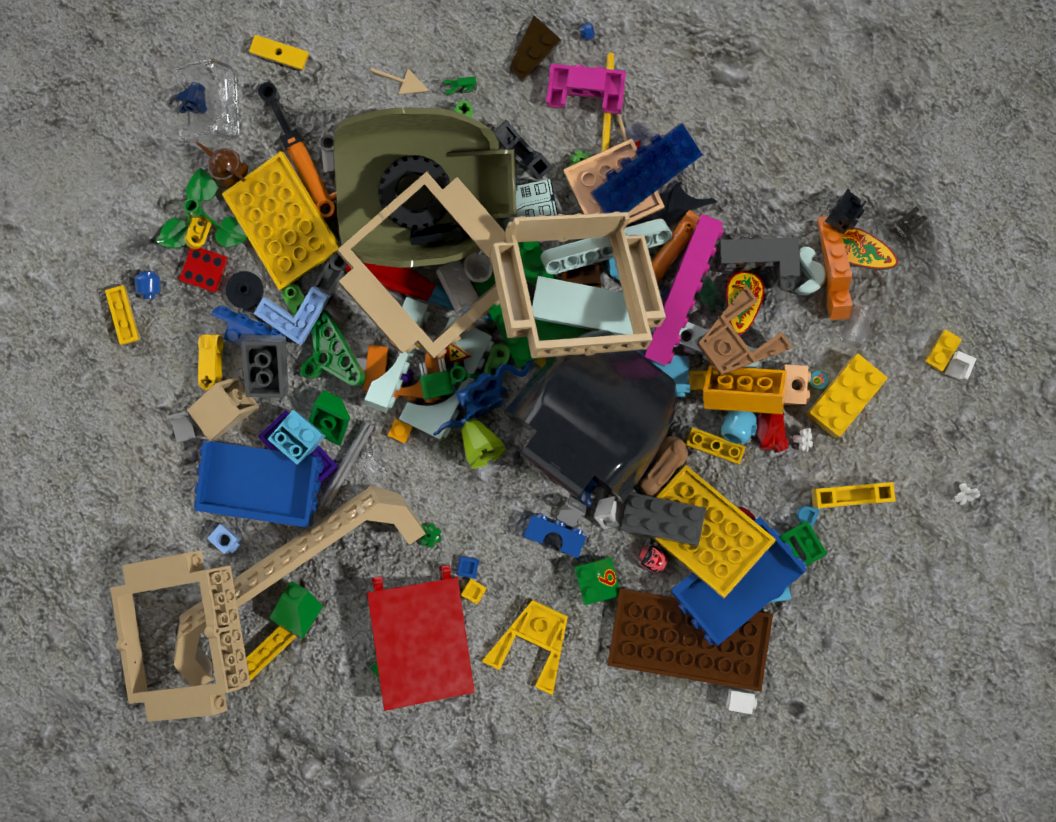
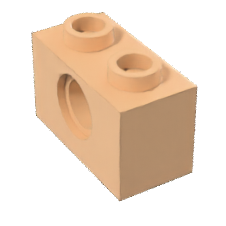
(803, 376)

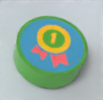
(818, 380)

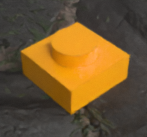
(400, 431)

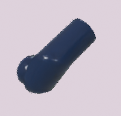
(585, 496)

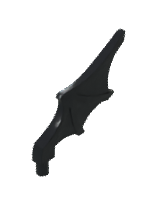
(676, 205)

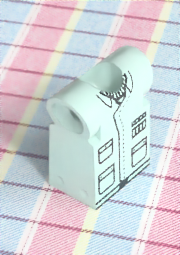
(534, 200)

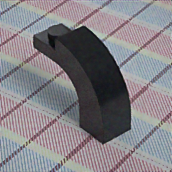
(526, 157)

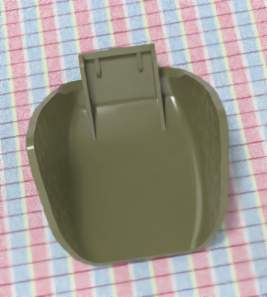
(458, 143)

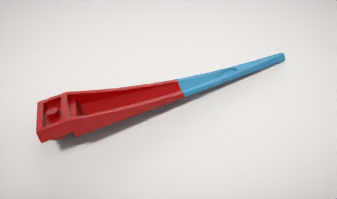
(410, 283)

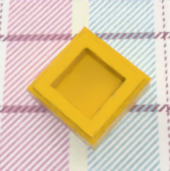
(697, 379)
(473, 591)

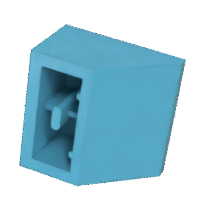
(296, 437)

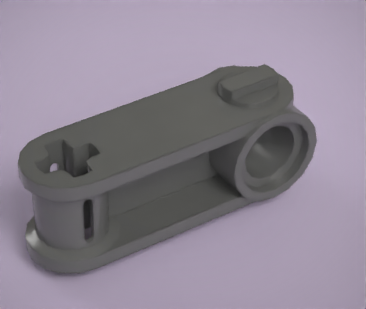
(330, 276)

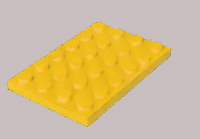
(281, 221)
(728, 539)

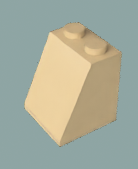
(222, 408)

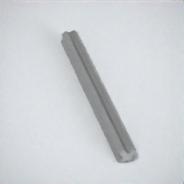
(346, 464)

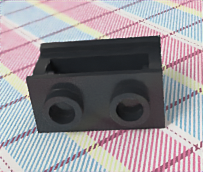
(845, 212)

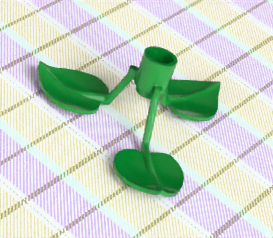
(200, 188)

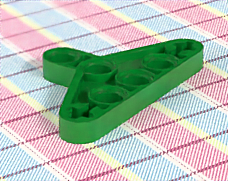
(334, 363)

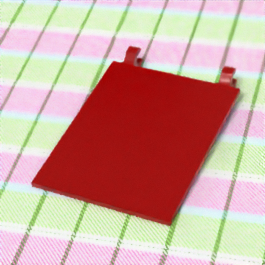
(420, 641)

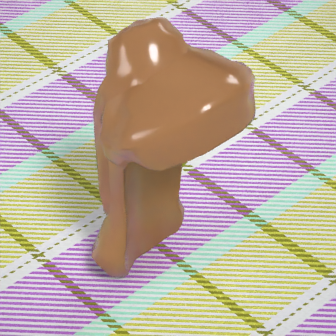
(669, 457)

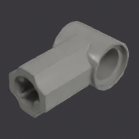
(327, 154)

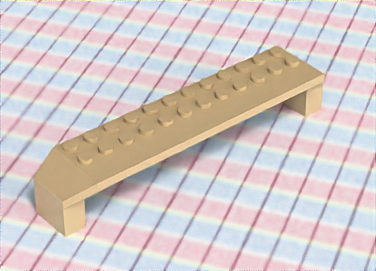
(371, 505)

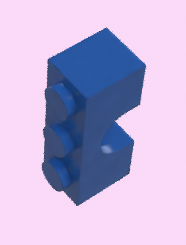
(571, 539)

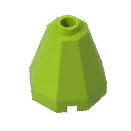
(480, 444)

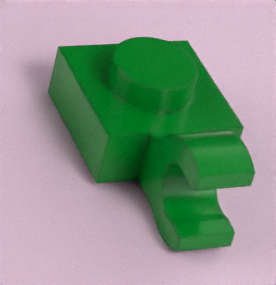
(464, 84)

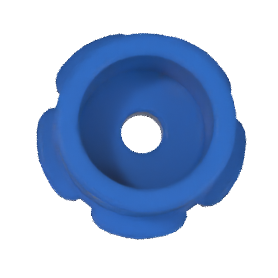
(587, 31)

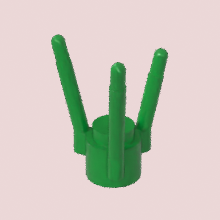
(460, 374)

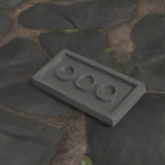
(663, 519)

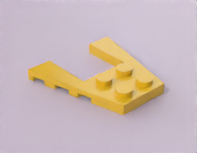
(539, 626)

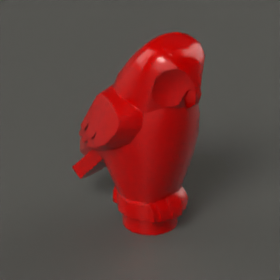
(772, 432)

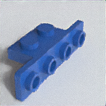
(240, 325)

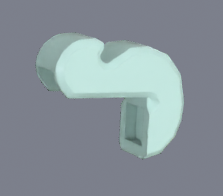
(813, 270)

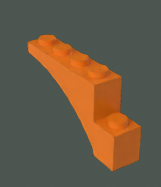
(837, 270)

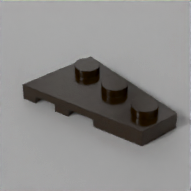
(533, 49)

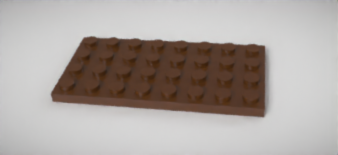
(660, 639)

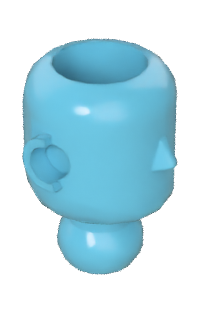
(739, 426)

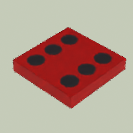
(204, 269)

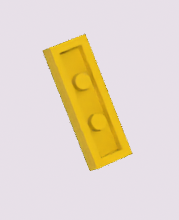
(122, 315)

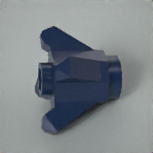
(192, 99)

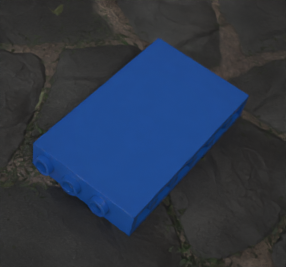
(257, 484)
(762, 583)

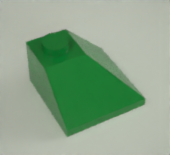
(330, 417)
(296, 610)

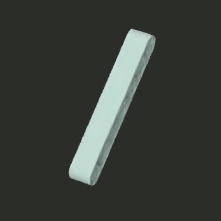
(599, 249)

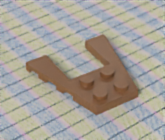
(726, 348)

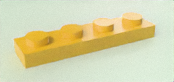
(268, 650)

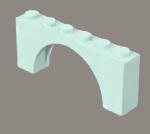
(432, 417)

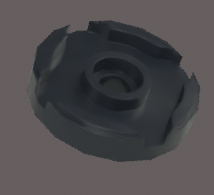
(254, 292)

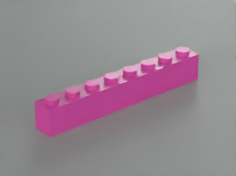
(683, 289)

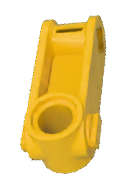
(210, 360)

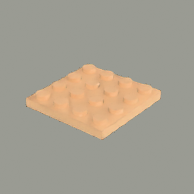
(590, 172)

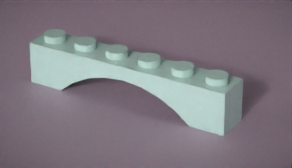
(382, 389)

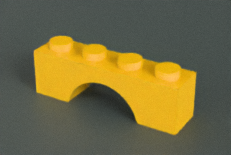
(853, 495)

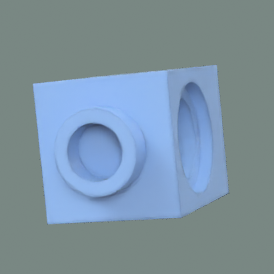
(216, 539)

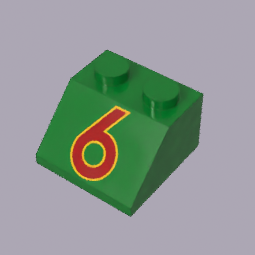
(597, 581)

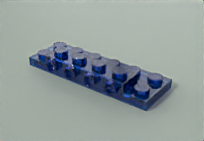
(646, 171)

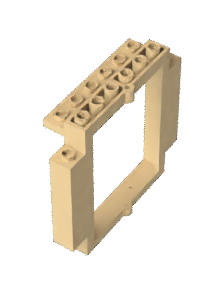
(633, 268)
(379, 303)
(222, 630)

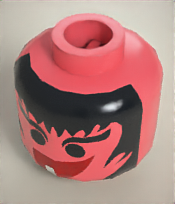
(653, 558)

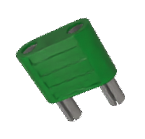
(436, 384)

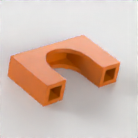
(378, 364)

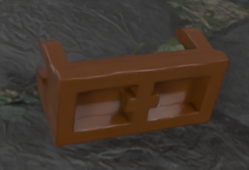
(585, 275)

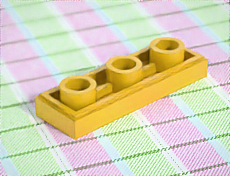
(269, 49)
(704, 442)

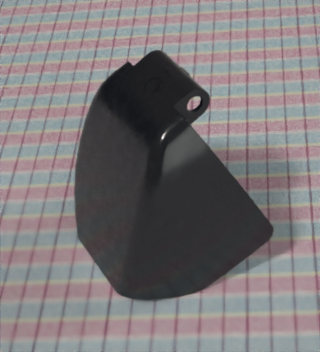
(596, 417)

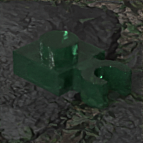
(708, 294)

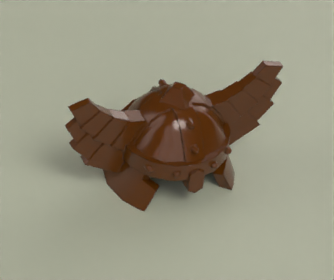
(225, 166)

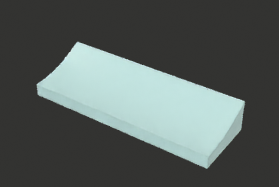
(580, 306)

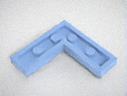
(295, 327)

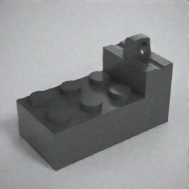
(762, 254)

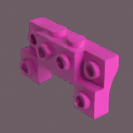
(586, 82)

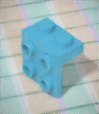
(679, 372)

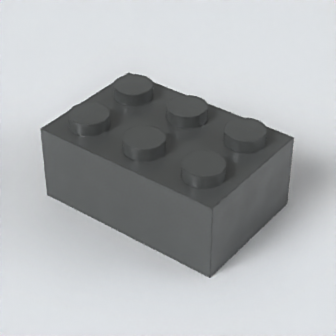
(265, 366)

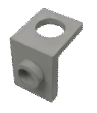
(182, 426)
(571, 511)

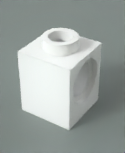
(741, 701)

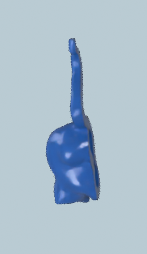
(487, 384)
(478, 410)

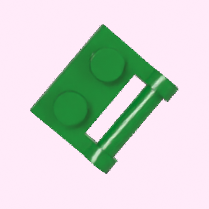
(807, 540)

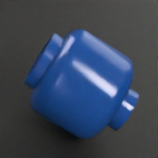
(147, 284)

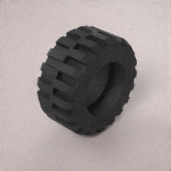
(388, 191)

